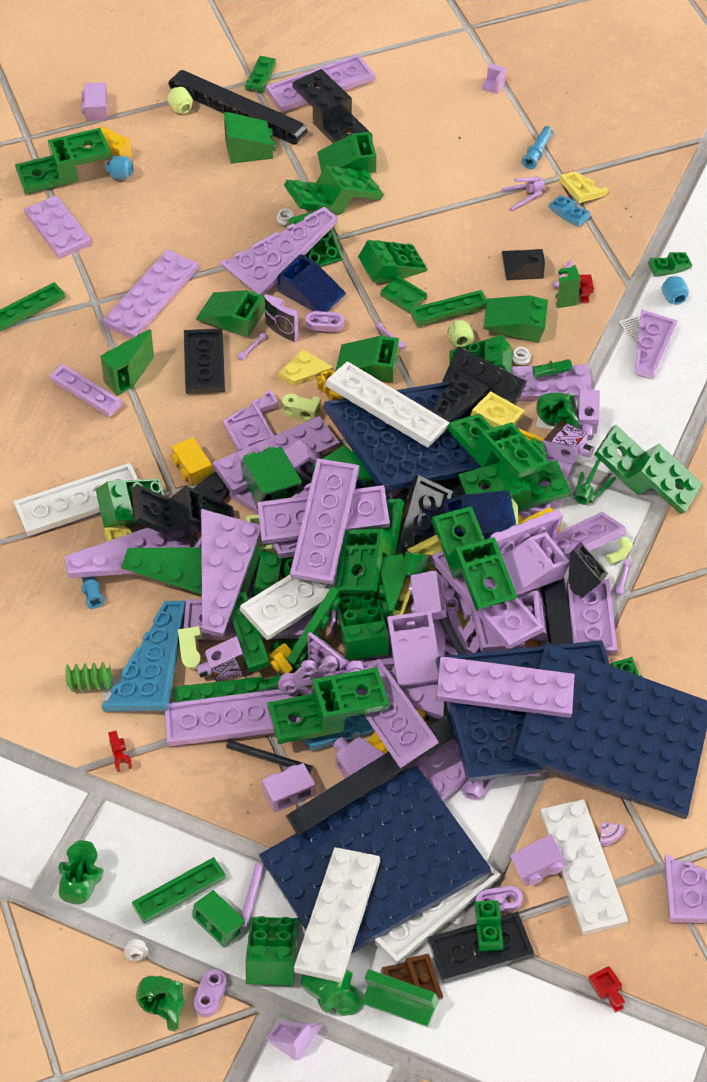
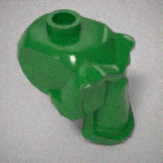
(557, 407)
(80, 873)
(334, 994)
(161, 997)

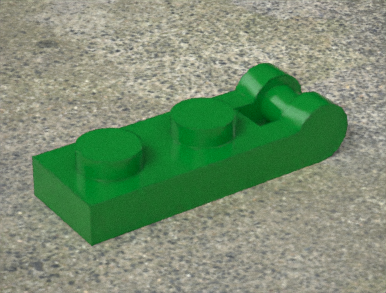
(260, 74)

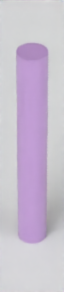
(251, 895)

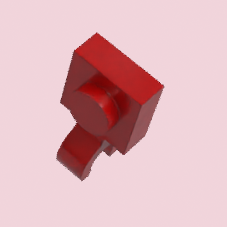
(586, 287)
(118, 746)
(607, 985)

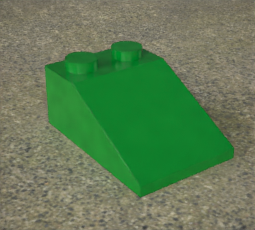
(517, 316)

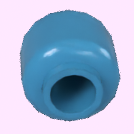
(120, 167)
(675, 290)

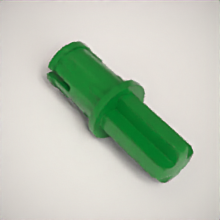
(552, 368)

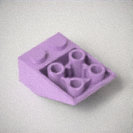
(535, 563)
(413, 648)
(319, 650)

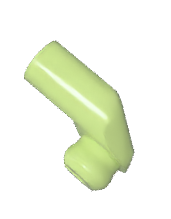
(622, 553)

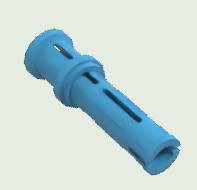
(535, 151)
(91, 589)

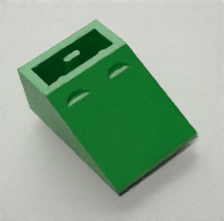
(350, 152)
(325, 250)
(390, 259)
(233, 311)
(493, 349)
(372, 355)
(127, 362)
(117, 501)
(268, 570)
(390, 584)
(362, 626)
(271, 951)

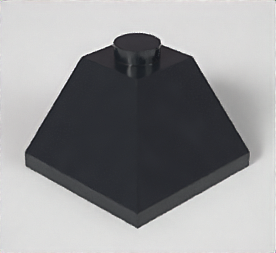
(523, 264)
(584, 571)

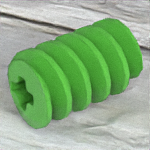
(88, 677)

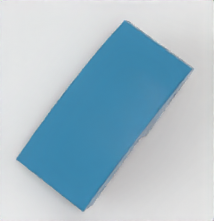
(566, 209)

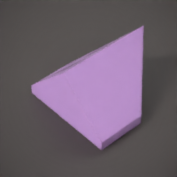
(293, 1037)

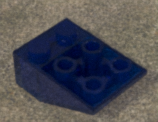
(309, 285)
(492, 510)

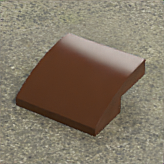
(416, 971)

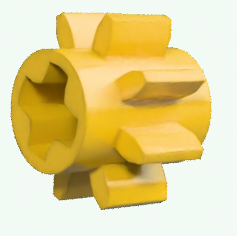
(321, 381)

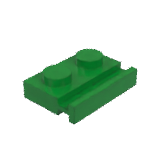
(403, 294)

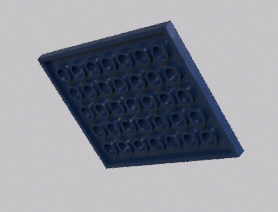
(395, 457)
(489, 734)
(621, 734)
(419, 848)

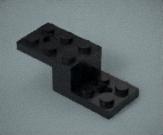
(330, 105)
(175, 516)

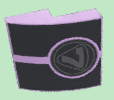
(281, 318)

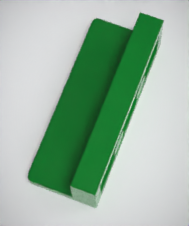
(399, 998)

